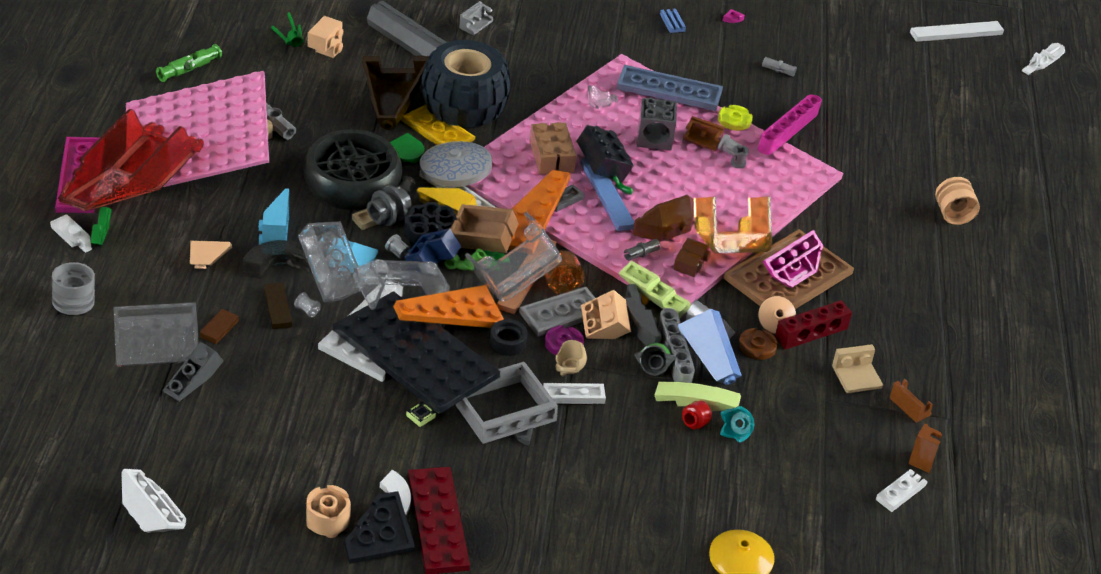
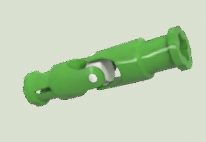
(191, 61)

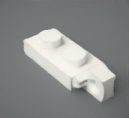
(71, 232)

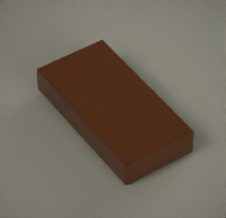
(219, 326)

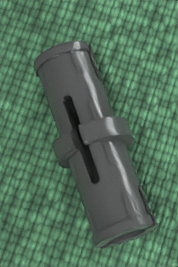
(642, 249)

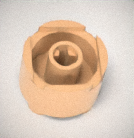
(328, 511)

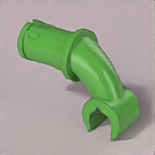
(464, 265)

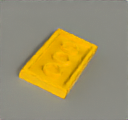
(434, 129)

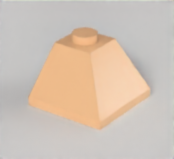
(207, 252)

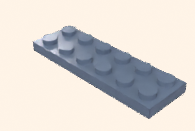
(669, 87)

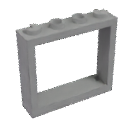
(515, 422)

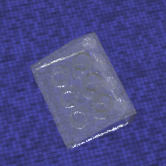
(155, 333)

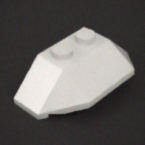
(149, 503)

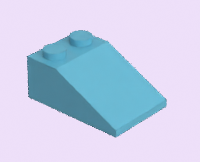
(275, 219)

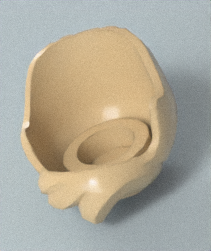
(571, 357)

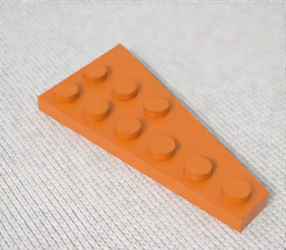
(539, 203)

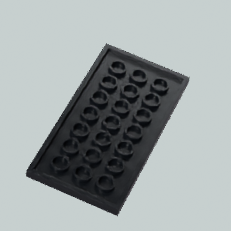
(417, 354)

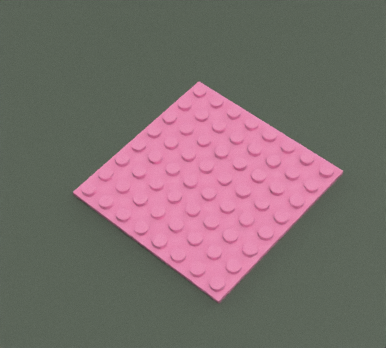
(224, 114)

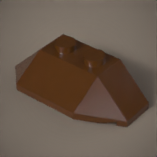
(666, 219)

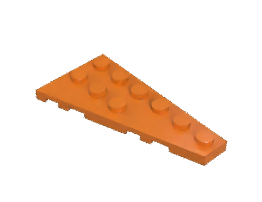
(458, 307)

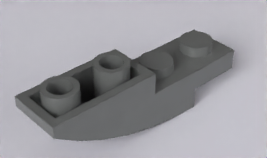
(641, 320)

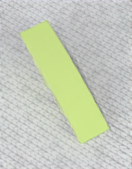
(653, 289)
(687, 393)

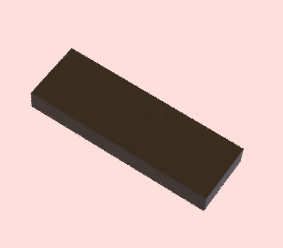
(277, 305)

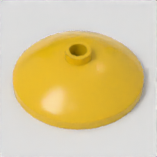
(741, 553)

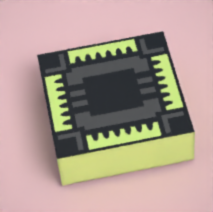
(421, 414)

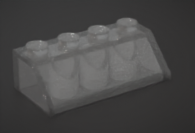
(330, 259)

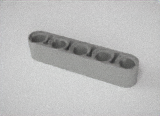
(682, 367)

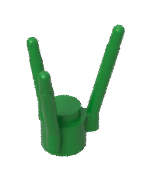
(294, 37)

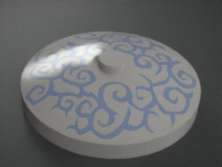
(456, 164)

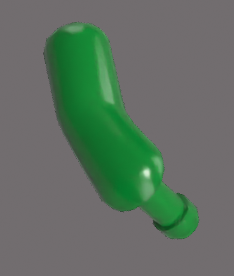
(625, 189)

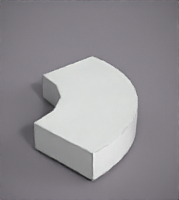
(395, 482)

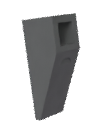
(194, 372)

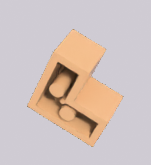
(326, 37)

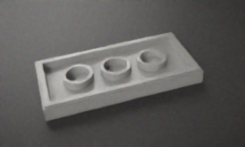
(556, 311)

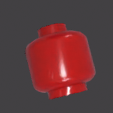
(697, 414)

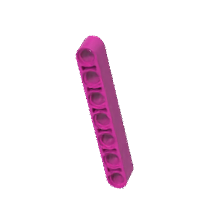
(789, 124)

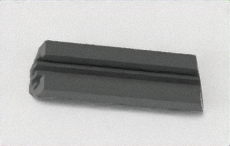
(402, 30)

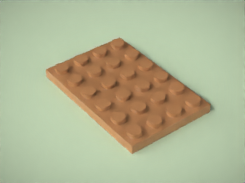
(756, 282)

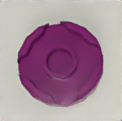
(558, 335)

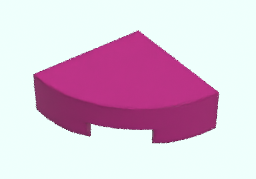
(733, 16)

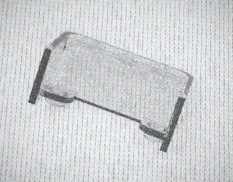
(519, 266)
(377, 273)

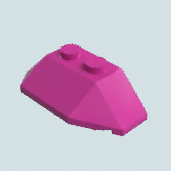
(796, 260)

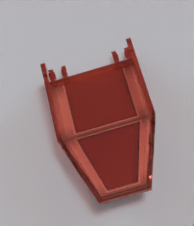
(128, 163)

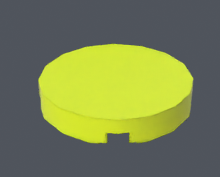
(735, 118)

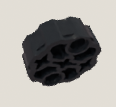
(427, 219)

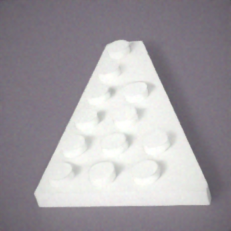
(344, 351)

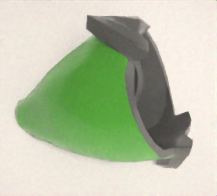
(655, 358)

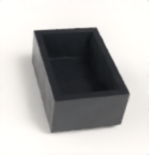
(605, 153)

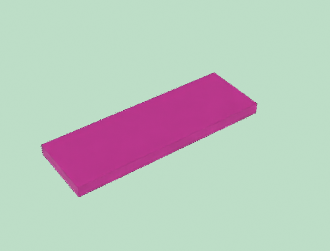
(74, 149)

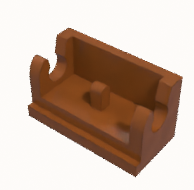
(704, 133)
(909, 403)
(925, 448)

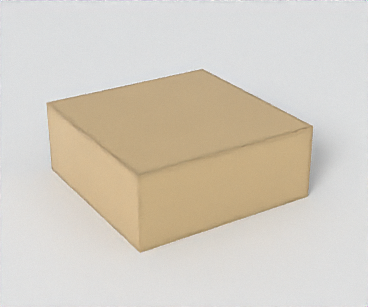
(363, 219)

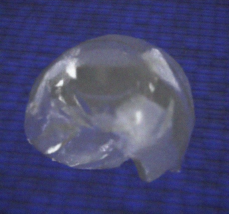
(600, 99)

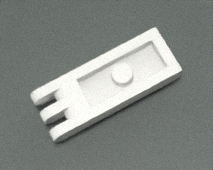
(900, 490)

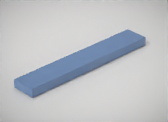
(610, 199)

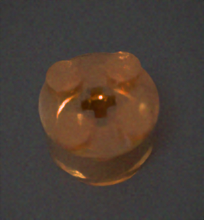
(566, 274)

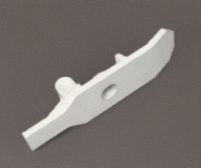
(1045, 58)

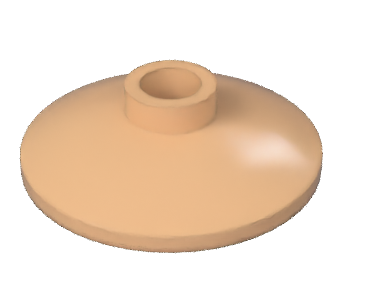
(768, 310)

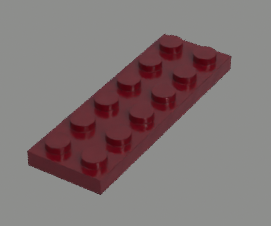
(438, 520)

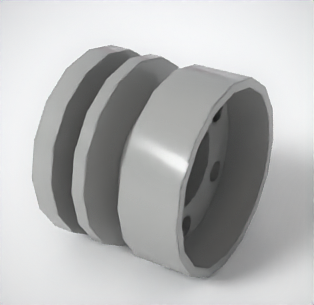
(73, 288)

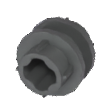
(389, 205)

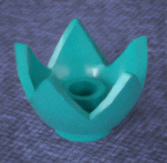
(732, 429)

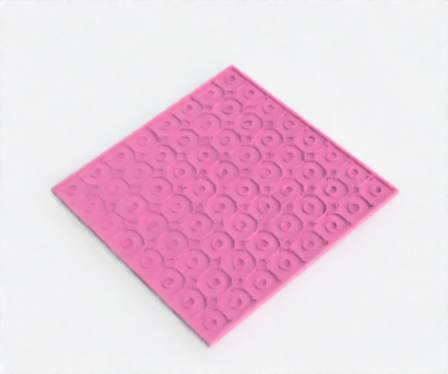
(657, 176)

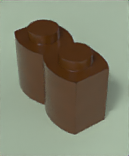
(692, 257)

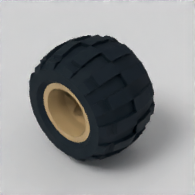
(465, 83)

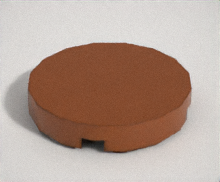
(758, 344)

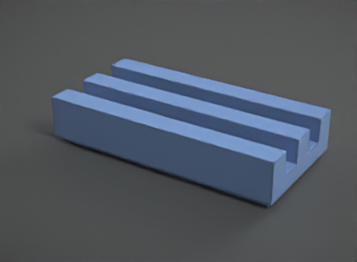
(675, 20)

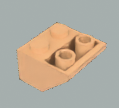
(606, 317)

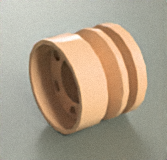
(957, 200)

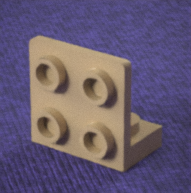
(855, 368)

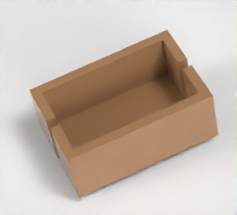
(550, 143)
(485, 228)

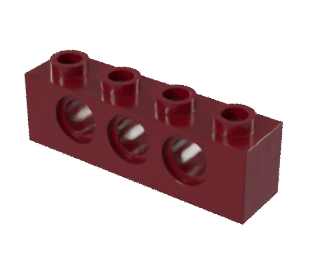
(813, 324)

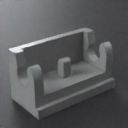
(475, 18)

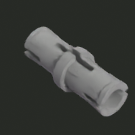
(779, 66)

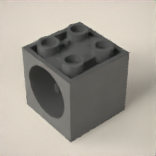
(659, 134)

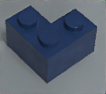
(434, 247)

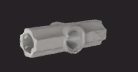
(279, 123)

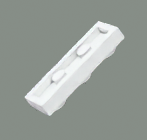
(576, 393)

